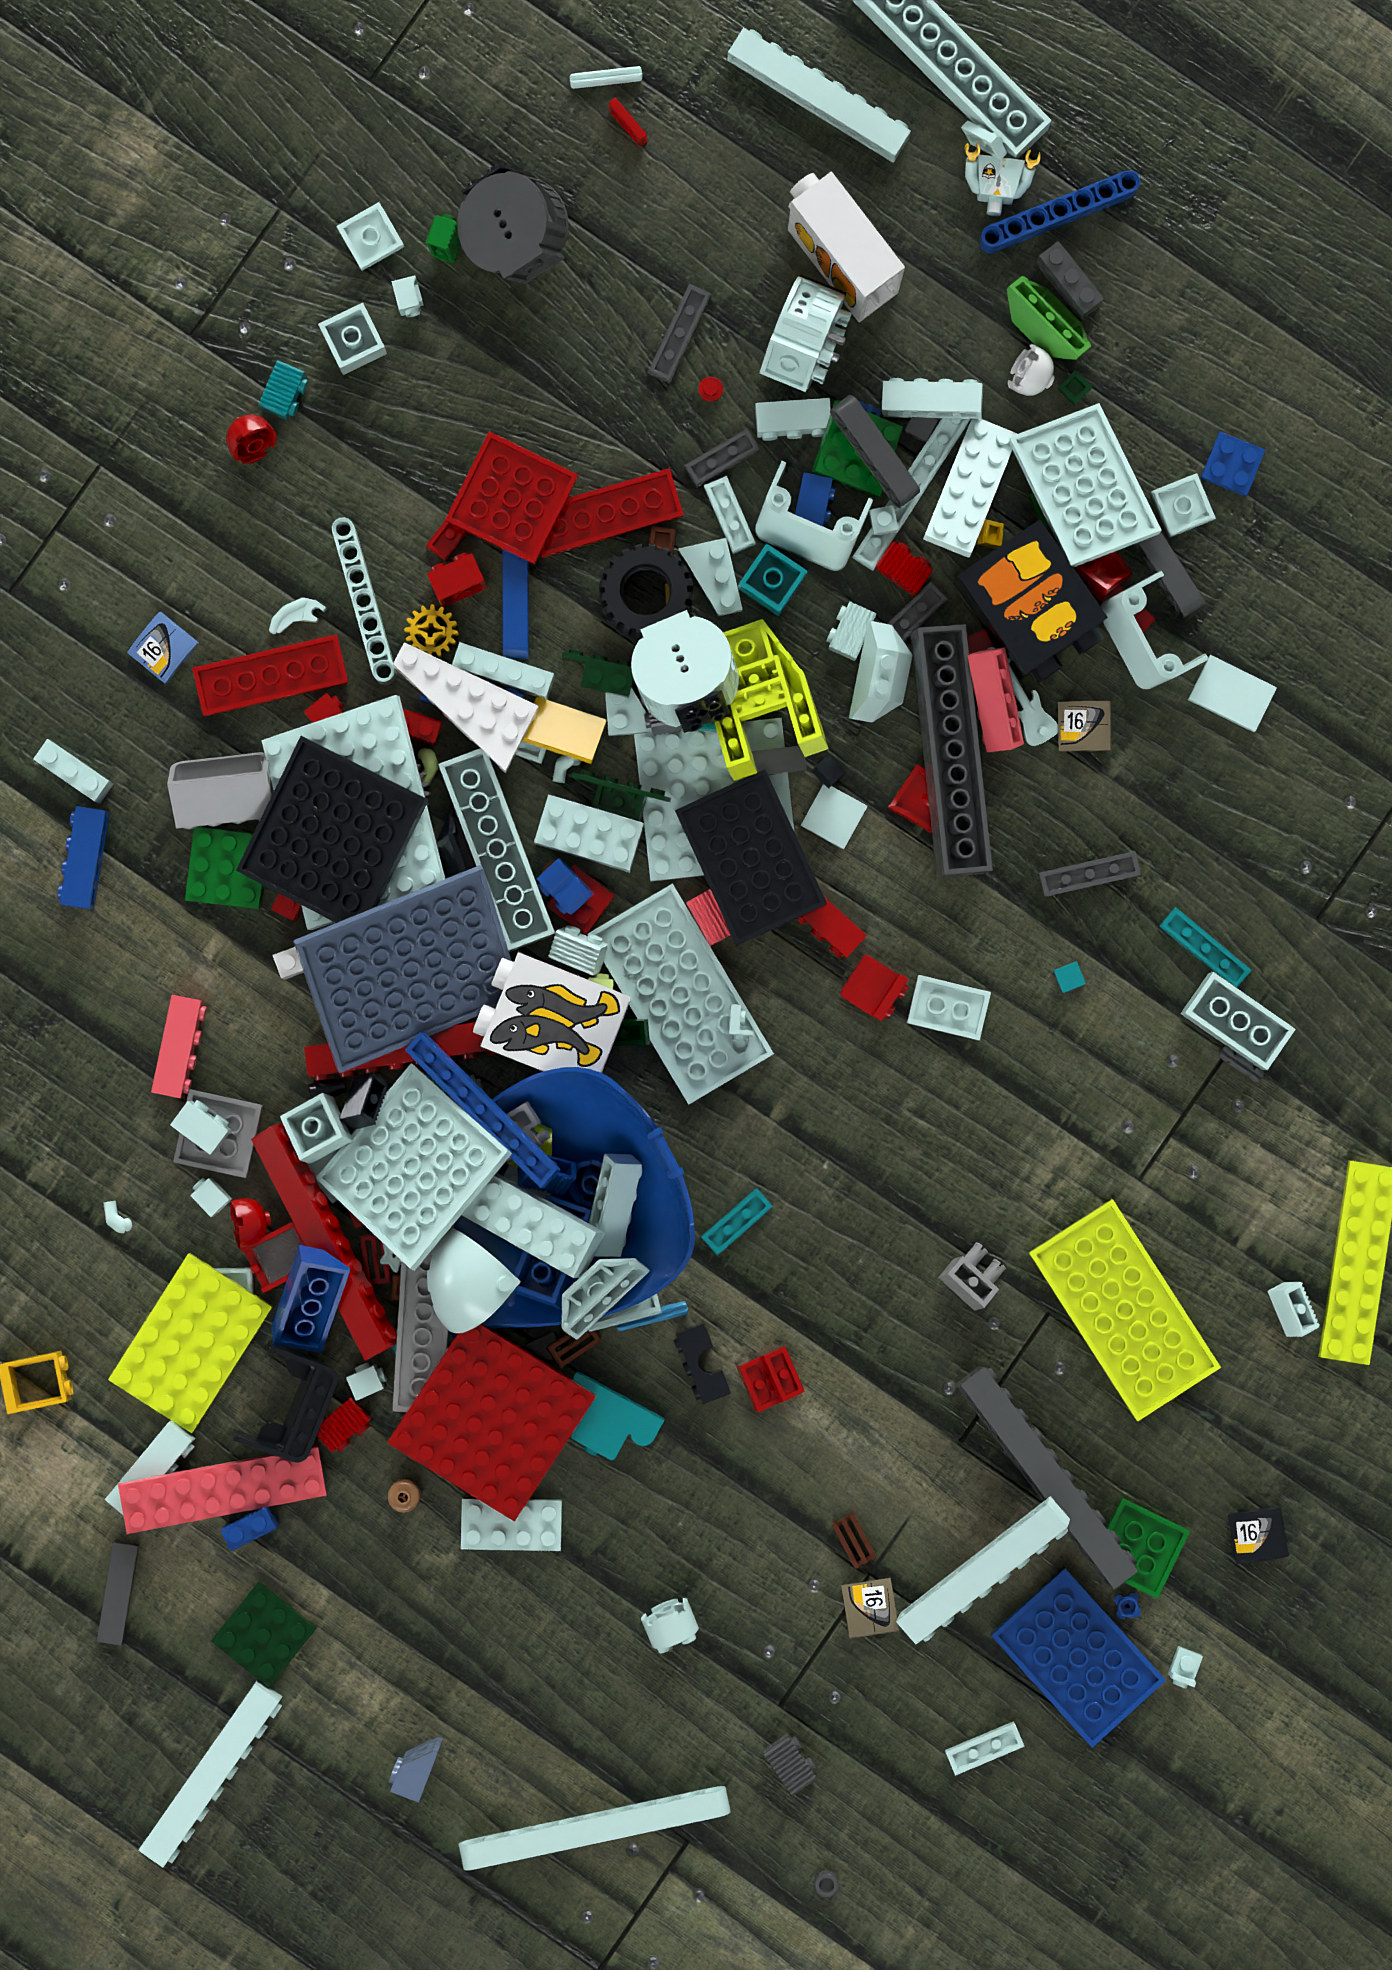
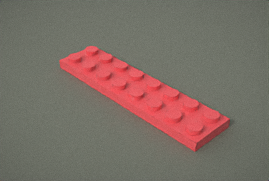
(219, 1490)

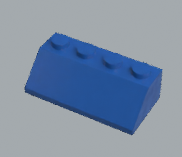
(309, 1300)

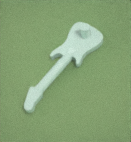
(1036, 723)

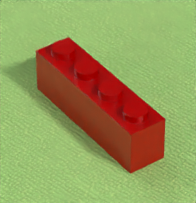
(835, 928)

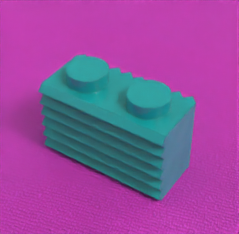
(283, 391)

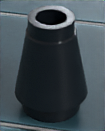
(331, 1087)

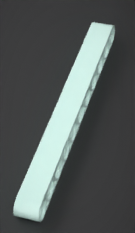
(594, 1828)

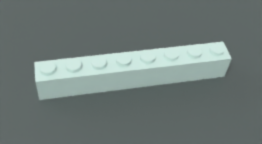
(818, 94)
(983, 1570)
(210, 1773)

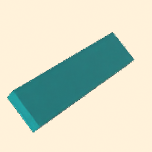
(1204, 947)

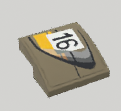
(1084, 726)
(870, 1608)

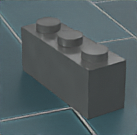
(1069, 280)

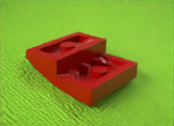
(770, 1379)

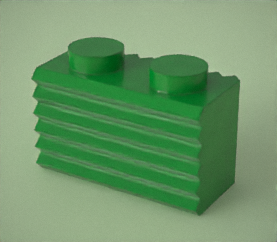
(443, 238)

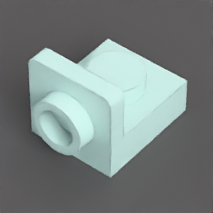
(737, 1018)
(1184, 1667)

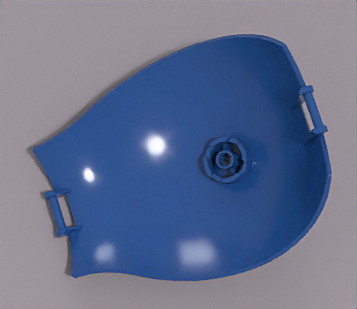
(591, 1119)

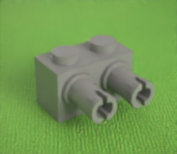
(968, 1282)

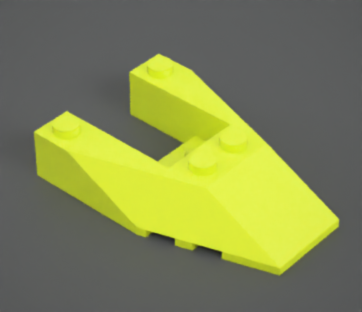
(766, 683)

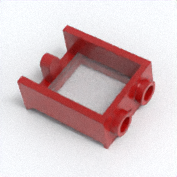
(274, 1256)

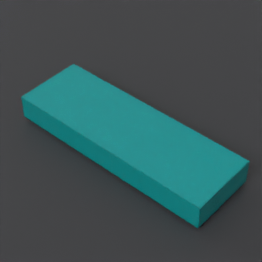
(736, 1221)

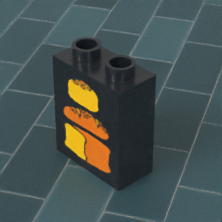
(1032, 602)

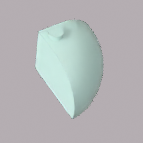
(466, 1282)

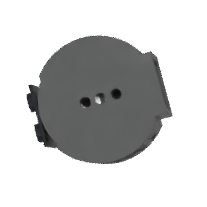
(512, 224)

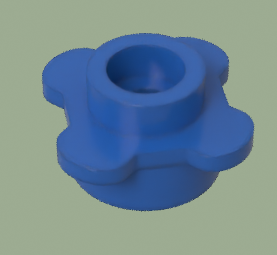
(1132, 1611)

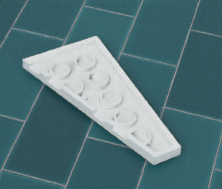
(476, 707)

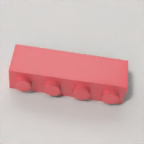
(995, 700)
(178, 1046)

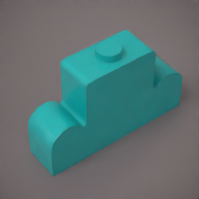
(612, 1420)

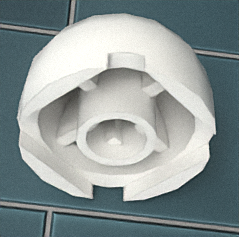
(1032, 372)

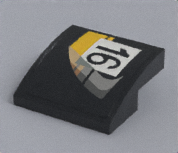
(1258, 1535)

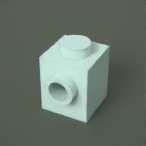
(366, 1380)

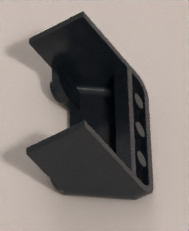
(297, 1434)

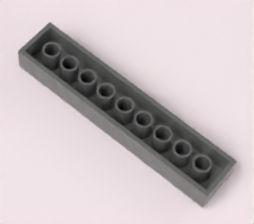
(951, 751)
(1045, 1476)

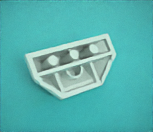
(881, 673)
(598, 1292)

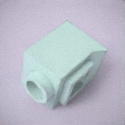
(408, 296)

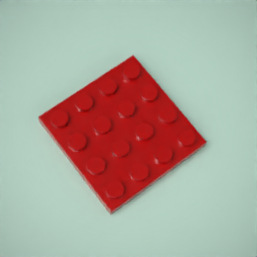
(511, 497)

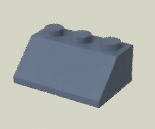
(413, 1770)

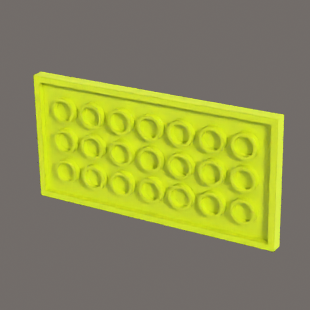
(1124, 1310)

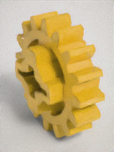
(420, 630)

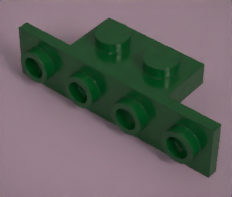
(603, 675)
(620, 799)

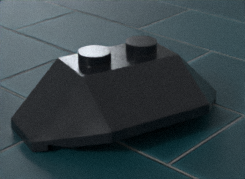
(454, 847)

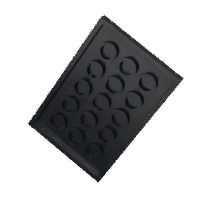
(751, 857)

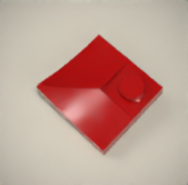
(1104, 572)
(913, 800)
(591, 910)

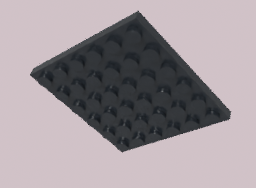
(331, 833)

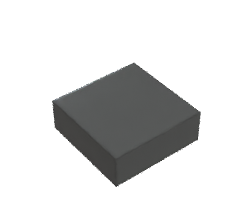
(921, 428)

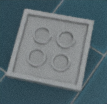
(237, 1149)

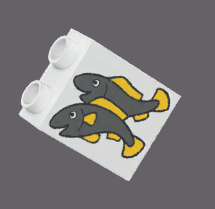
(550, 1017)

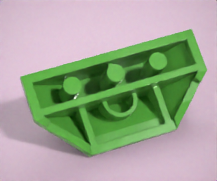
(1046, 320)

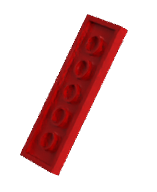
(614, 512)
(270, 675)

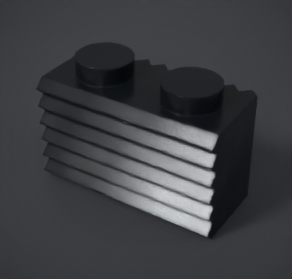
(364, 1101)

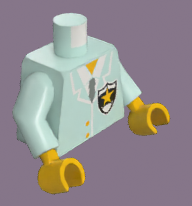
(997, 179)

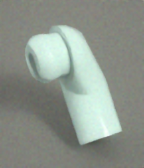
(114, 1220)

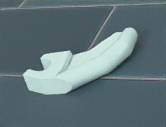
(293, 612)

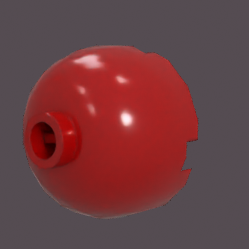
(249, 438)
(249, 1221)

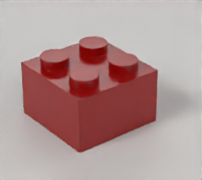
(456, 580)

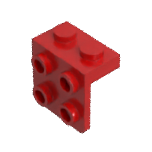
(874, 988)

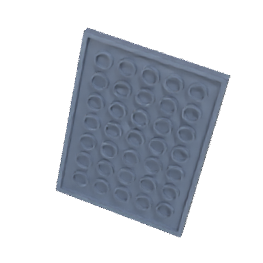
(405, 968)

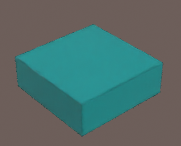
(1069, 977)

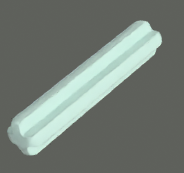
(605, 77)

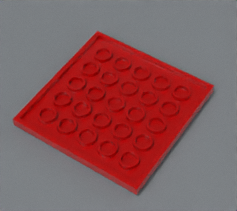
(491, 1419)

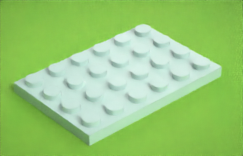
(1084, 485)

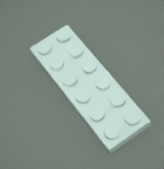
(970, 487)

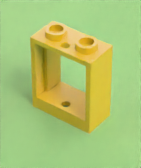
(10, 1386)

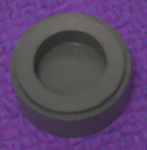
(826, 1883)

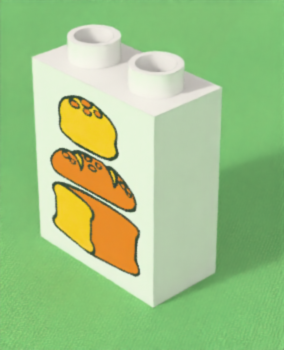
(843, 244)

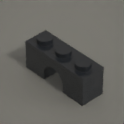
(708, 1384)

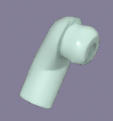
(561, 766)

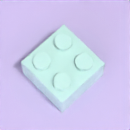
(352, 338)
(316, 1128)

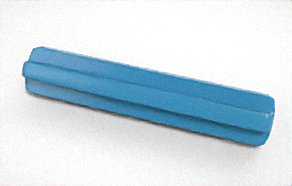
(668, 1312)

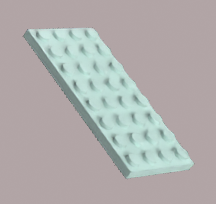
(682, 991)

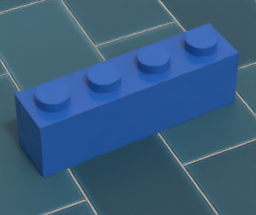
(84, 858)

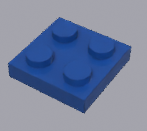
(1232, 464)

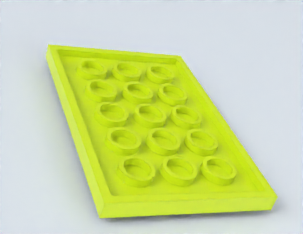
(190, 1343)

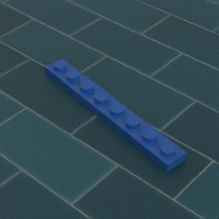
(482, 1109)

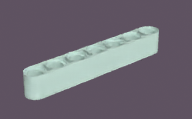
(361, 589)

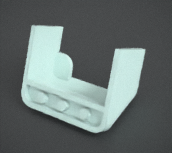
(802, 536)
(1132, 644)

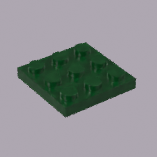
(264, 1634)

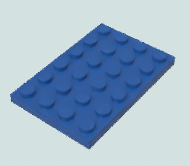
(1078, 1657)

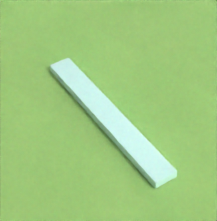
(922, 471)

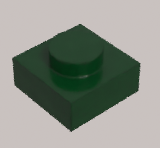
(1074, 388)

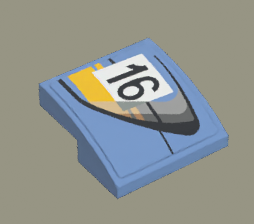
(162, 647)

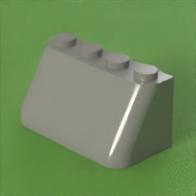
(219, 790)

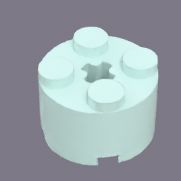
(670, 1625)

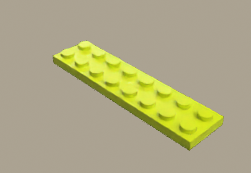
(1358, 1264)

